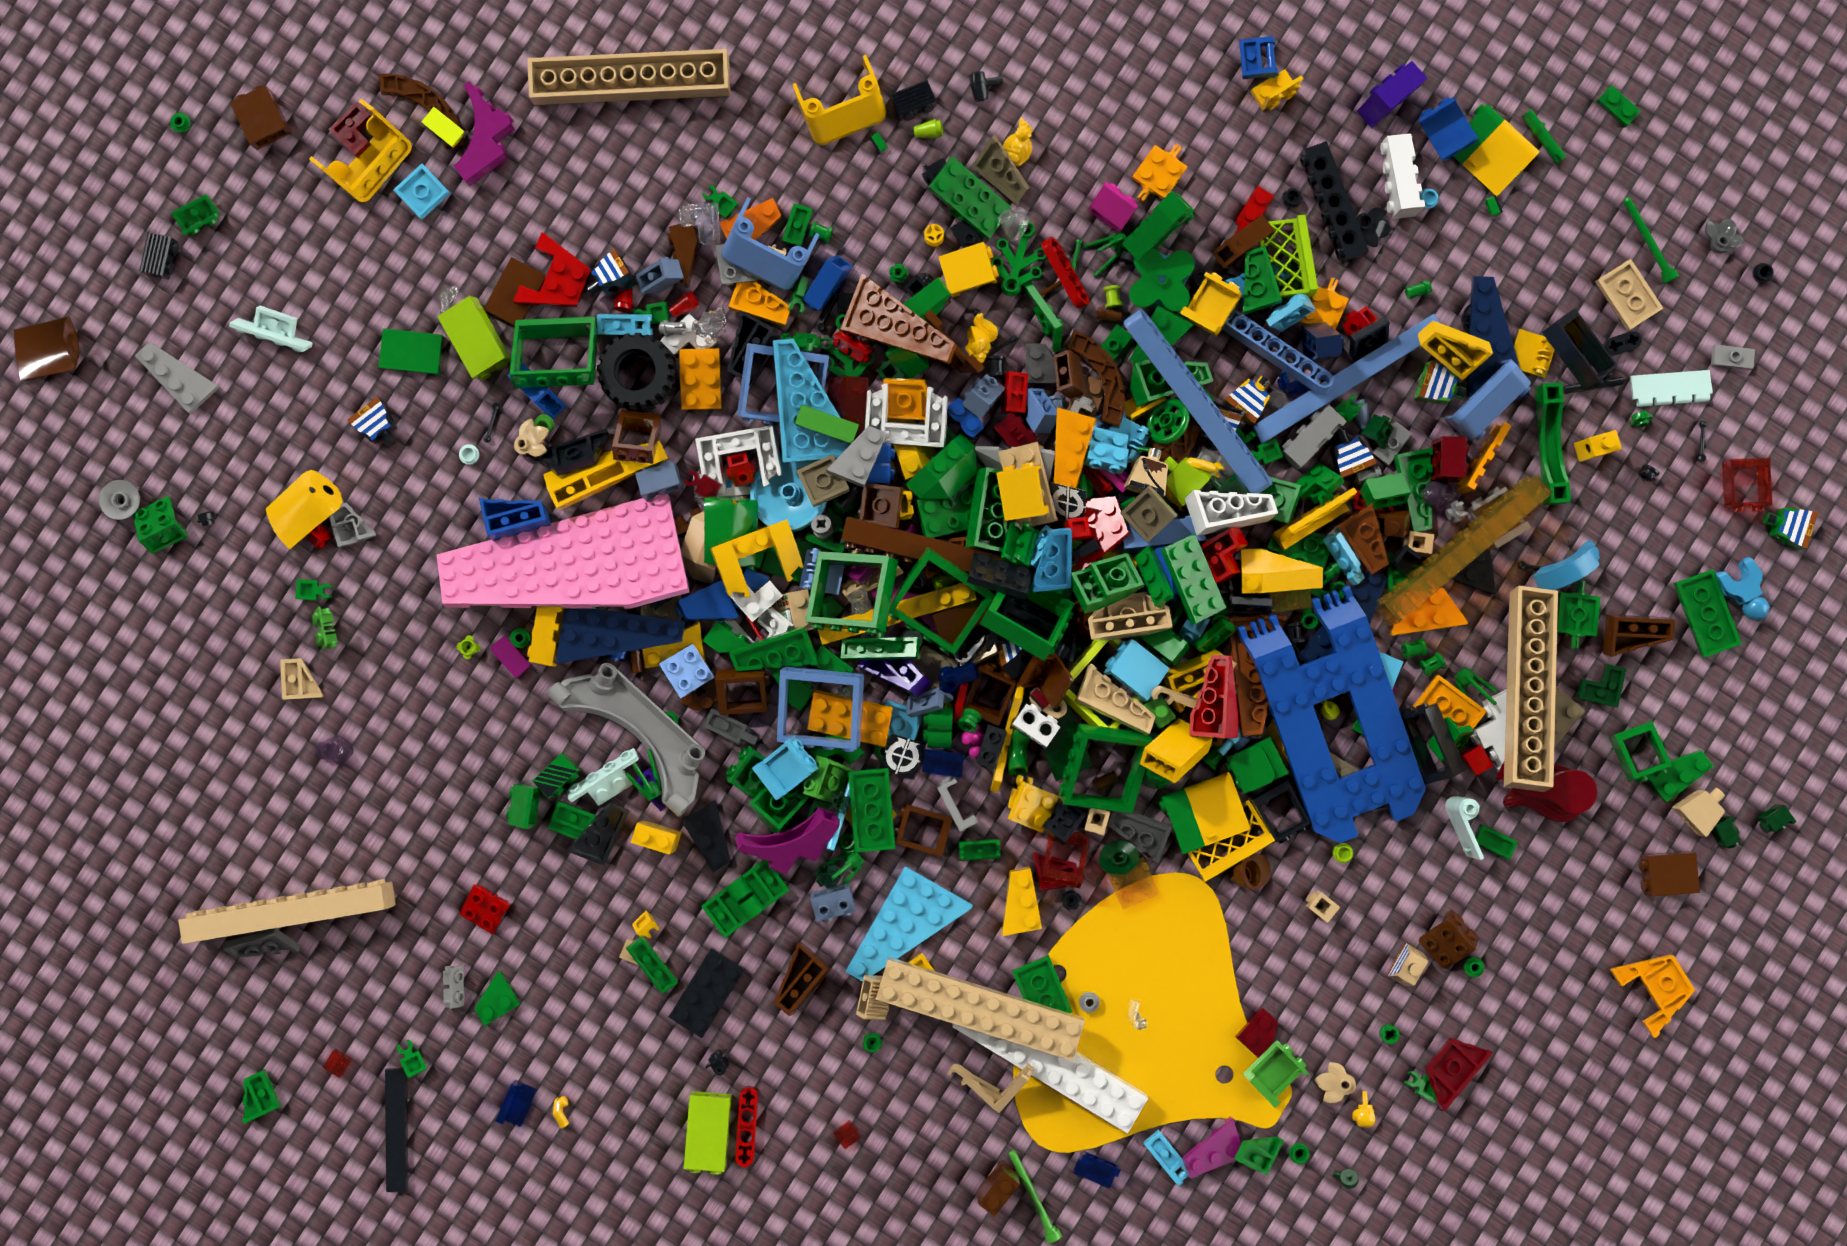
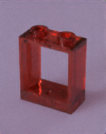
(1763, 481)
(1062, 877)

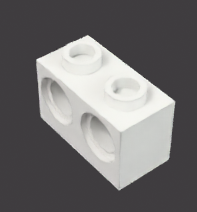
(1033, 730)

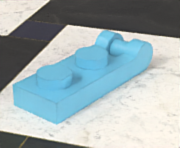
(624, 323)
(1166, 1156)

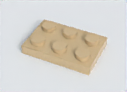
(1629, 294)

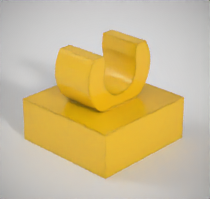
(645, 924)

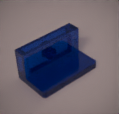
(943, 762)
(516, 1103)
(1096, 1169)

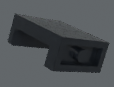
(1246, 602)

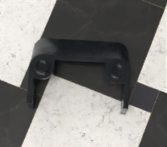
(1038, 622)

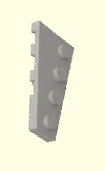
(178, 379)

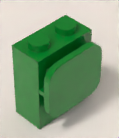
(1257, 764)

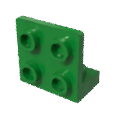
(157, 526)

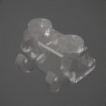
(711, 324)

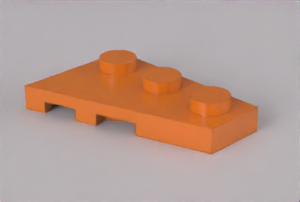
(762, 216)

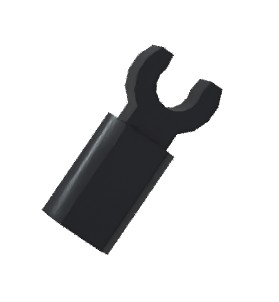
(1086, 549)

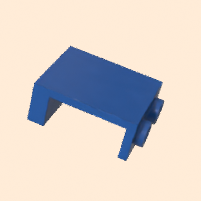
(1447, 128)

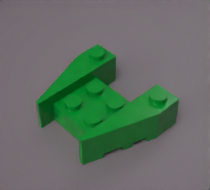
(1160, 225)

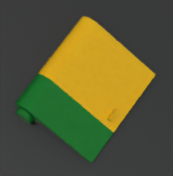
(1498, 153)
(1205, 812)

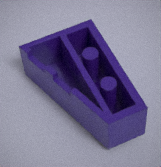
(1391, 93)
(899, 673)

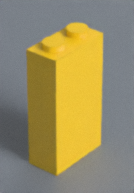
(1175, 751)

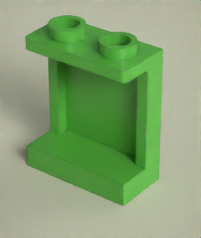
(1275, 1071)

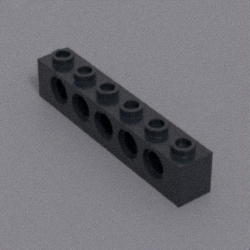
(1322, 155)

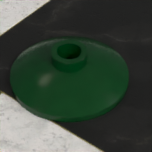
(1118, 851)

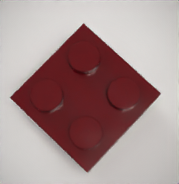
(1449, 458)

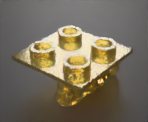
(1134, 886)

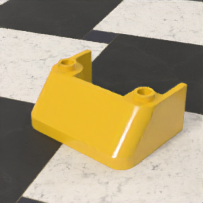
(846, 117)
(375, 164)

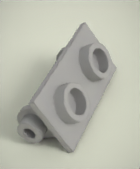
(453, 995)

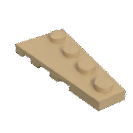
(1106, 698)

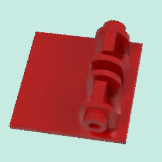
(484, 908)

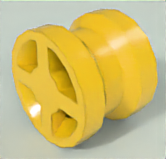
(933, 231)

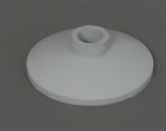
(110, 499)

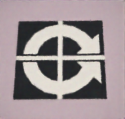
(1068, 501)
(902, 756)

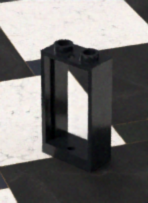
(1588, 344)
(1444, 741)

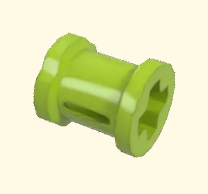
(1113, 296)

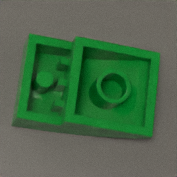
(1105, 582)

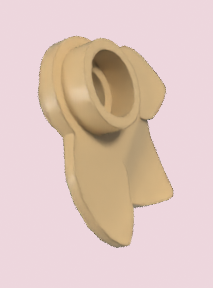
(533, 439)
(1332, 1083)

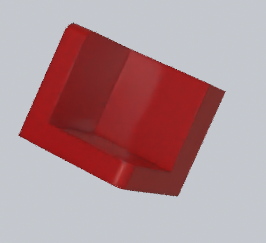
(1079, 527)
(1476, 759)

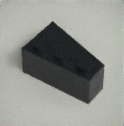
(754, 332)

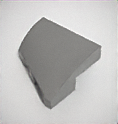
(349, 527)

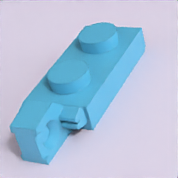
(1344, 557)

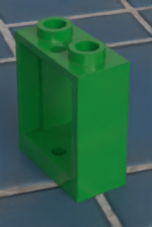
(1624, 757)

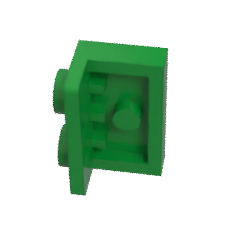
(196, 214)

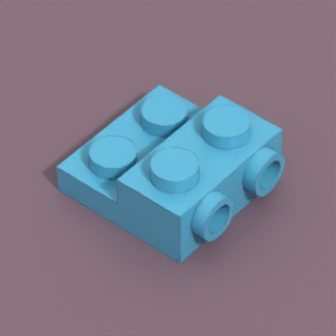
(1291, 313)
(1107, 451)

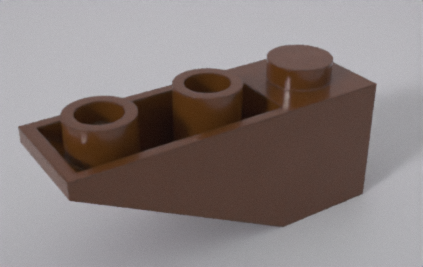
(1243, 241)
(686, 249)
(1391, 522)

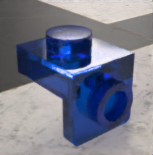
(1289, 387)

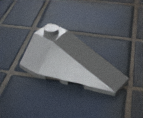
(989, 457)

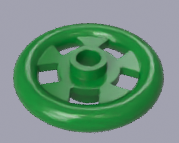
(1168, 421)

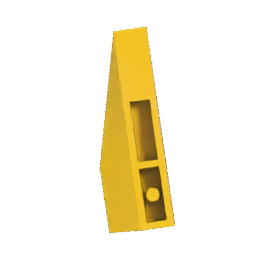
(587, 481)

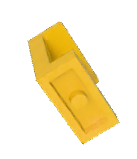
(968, 268)
(1212, 303)
(1021, 492)

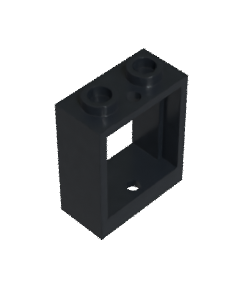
(1299, 826)

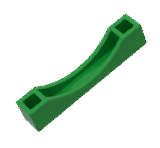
(1549, 414)
(724, 640)

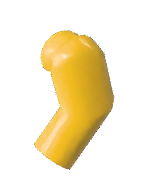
(558, 1113)

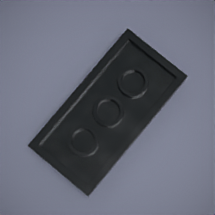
(706, 992)

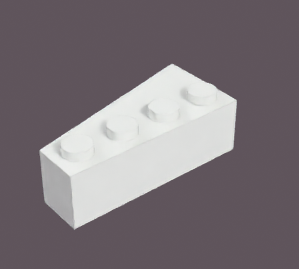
(1401, 177)
(1219, 511)

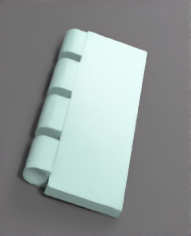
(1668, 385)

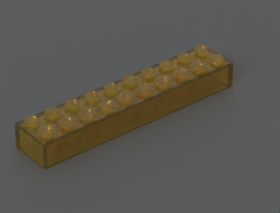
(1466, 546)

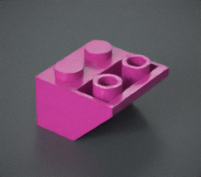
(1113, 207)

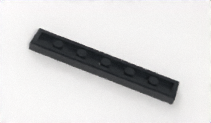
(396, 1130)

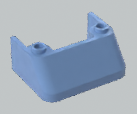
(761, 260)
(1490, 401)

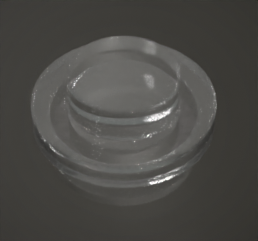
(1277, 399)

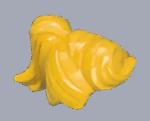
(1018, 144)
(980, 337)

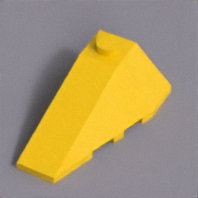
(1274, 572)

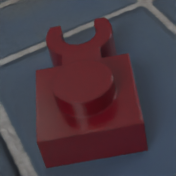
(705, 486)

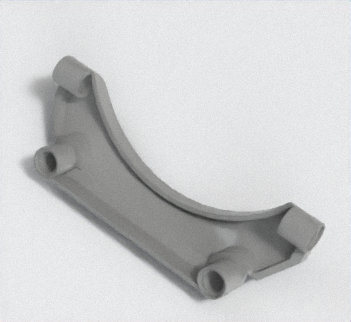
(625, 704)

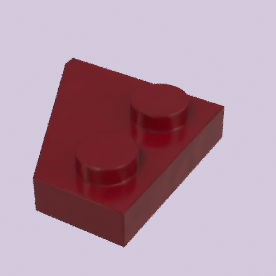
(1054, 863)
(1258, 1032)

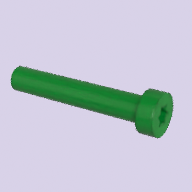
(1076, 254)

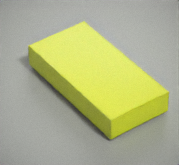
(443, 127)

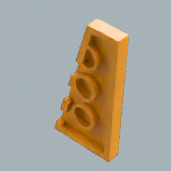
(1071, 445)
(1486, 455)

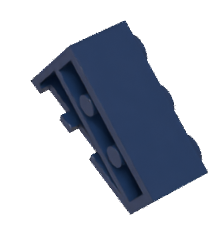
(1321, 342)

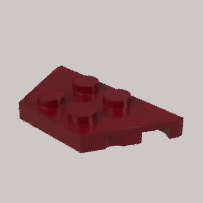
(1453, 1069)

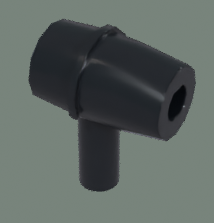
(979, 85)

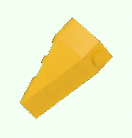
(912, 457)

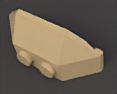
(693, 551)
(1129, 618)

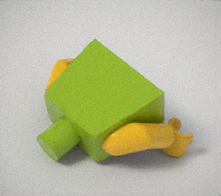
(1188, 476)

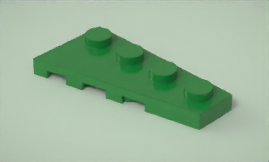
(1417, 472)
(784, 649)

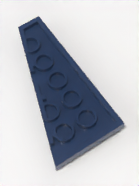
(1489, 324)
(1366, 595)
(603, 632)

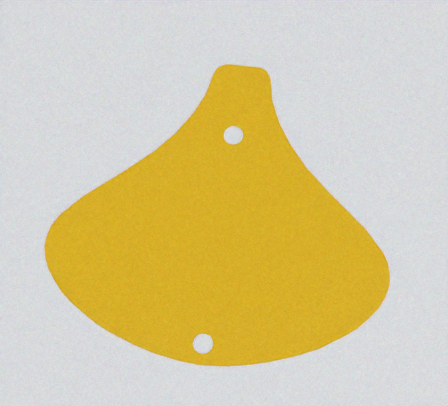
(1180, 968)

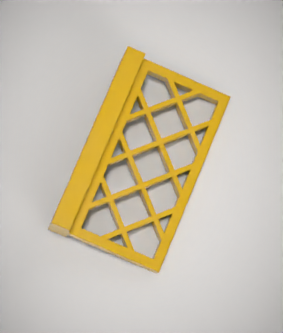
(1313, 520)
(1237, 855)

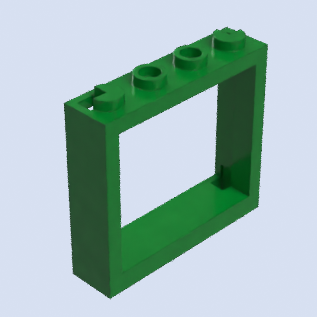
(553, 329)
(958, 573)
(883, 598)
(1023, 637)
(1075, 756)

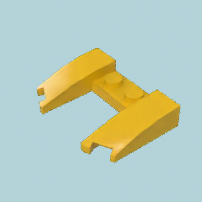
(728, 553)

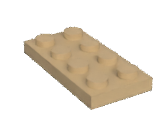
(1026, 454)

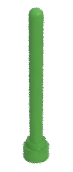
(1051, 1232)

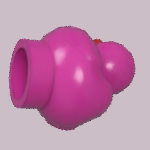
(973, 739)

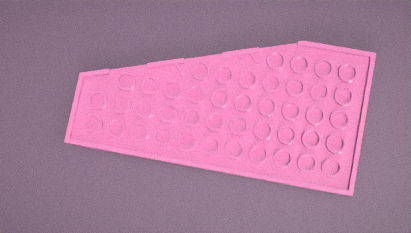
(594, 559)

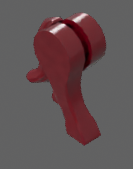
(1571, 795)

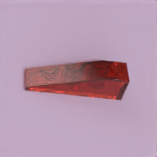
(849, 398)

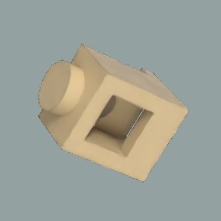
(1424, 541)
(1097, 827)
(1328, 908)

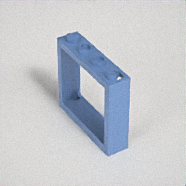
(767, 418)
(825, 676)

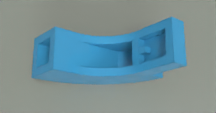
(1570, 569)

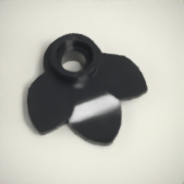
(1376, 226)

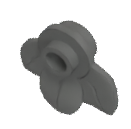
(1723, 235)

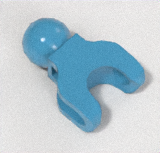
(1747, 590)

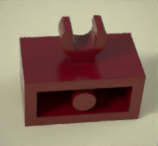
(1013, 431)

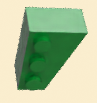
(1171, 327)

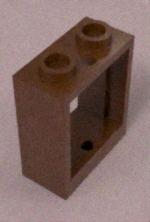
(636, 422)
(739, 707)
(988, 713)
(904, 813)

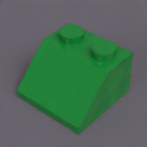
(523, 806)

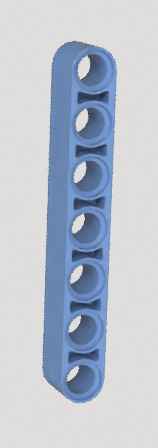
(1278, 358)

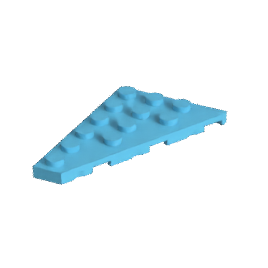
(799, 386)
(908, 917)

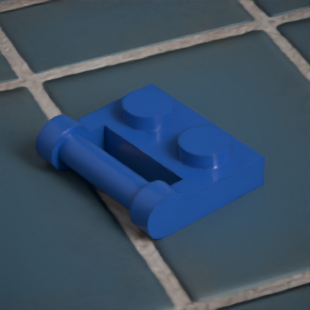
(1251, 58)

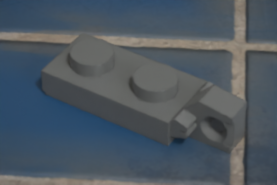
(730, 728)

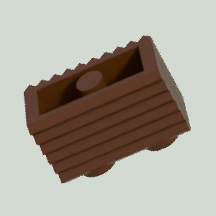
(1068, 374)

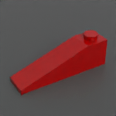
(1217, 703)

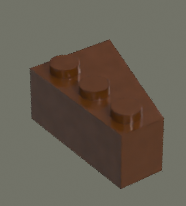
(1633, 632)
(802, 977)

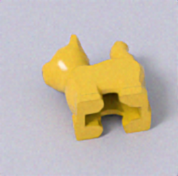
(906, 508)

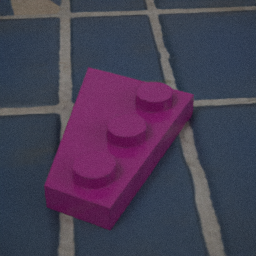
(1214, 1151)

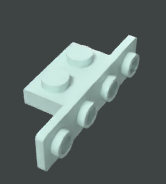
(274, 327)
(606, 781)

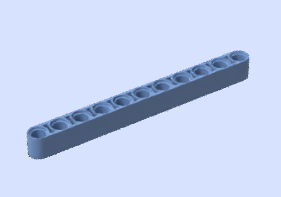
(1342, 382)
(1197, 402)

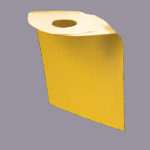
(299, 510)

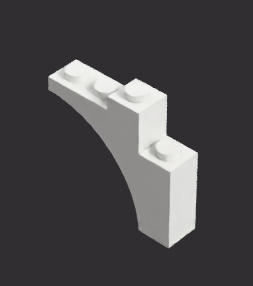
(1492, 733)

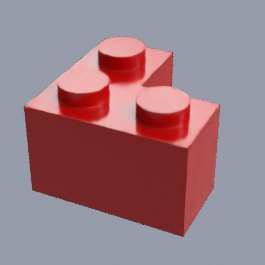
(1219, 553)

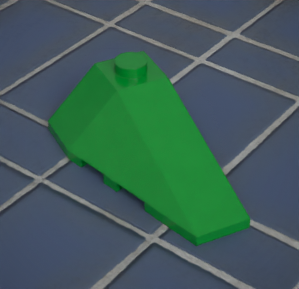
(929, 298)
(1150, 385)
(780, 812)

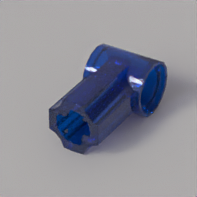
(952, 677)

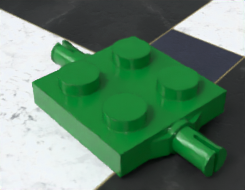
(1578, 614)

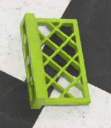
(1304, 256)

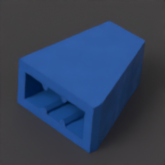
(827, 282)
(544, 398)
(707, 605)

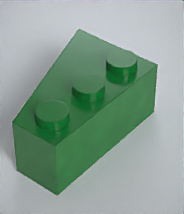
(1167, 644)

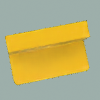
(1133, 412)

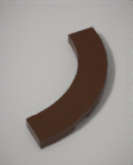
(420, 93)
(1107, 373)
(1182, 446)

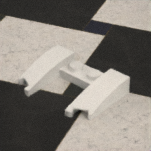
(930, 434)
(762, 438)

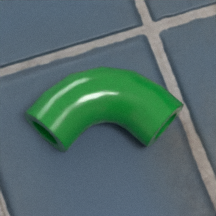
(1017, 753)
(849, 757)

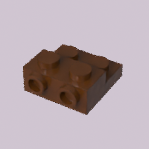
(881, 504)

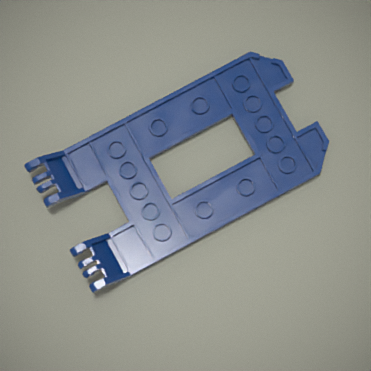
(1291, 696)

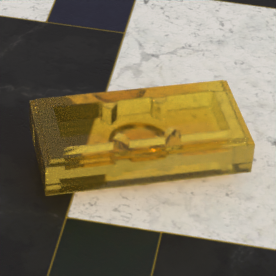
(1290, 600)

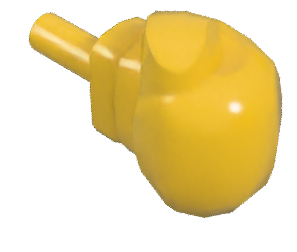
(1364, 1114)

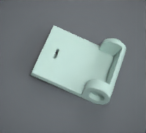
(1459, 812)

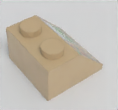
(794, 608)

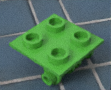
(318, 619)

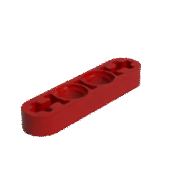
(1065, 272)
(746, 1126)

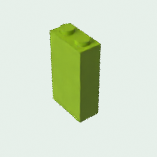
(474, 338)
(707, 1132)

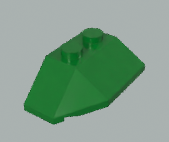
(946, 471)

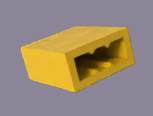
(656, 837)

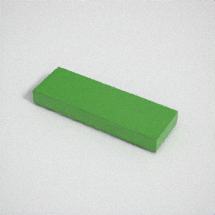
(826, 423)

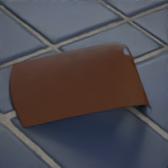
(46, 348)

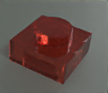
(337, 1063)
(847, 1134)

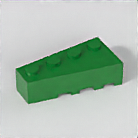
(987, 523)

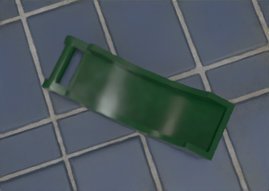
(1059, 747)

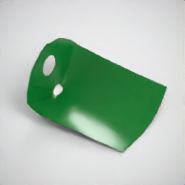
(727, 522)

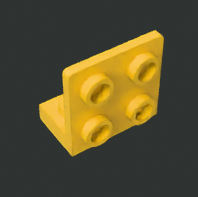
(1276, 89)

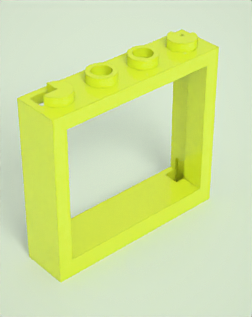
(1075, 669)

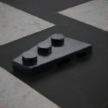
(708, 835)

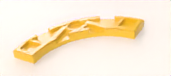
(1012, 715)

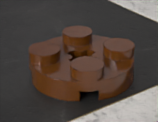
(705, 700)

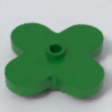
(1172, 291)

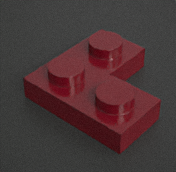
(348, 129)

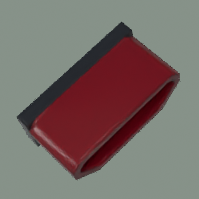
(1039, 699)

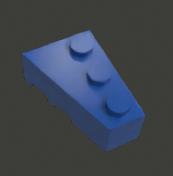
(510, 518)

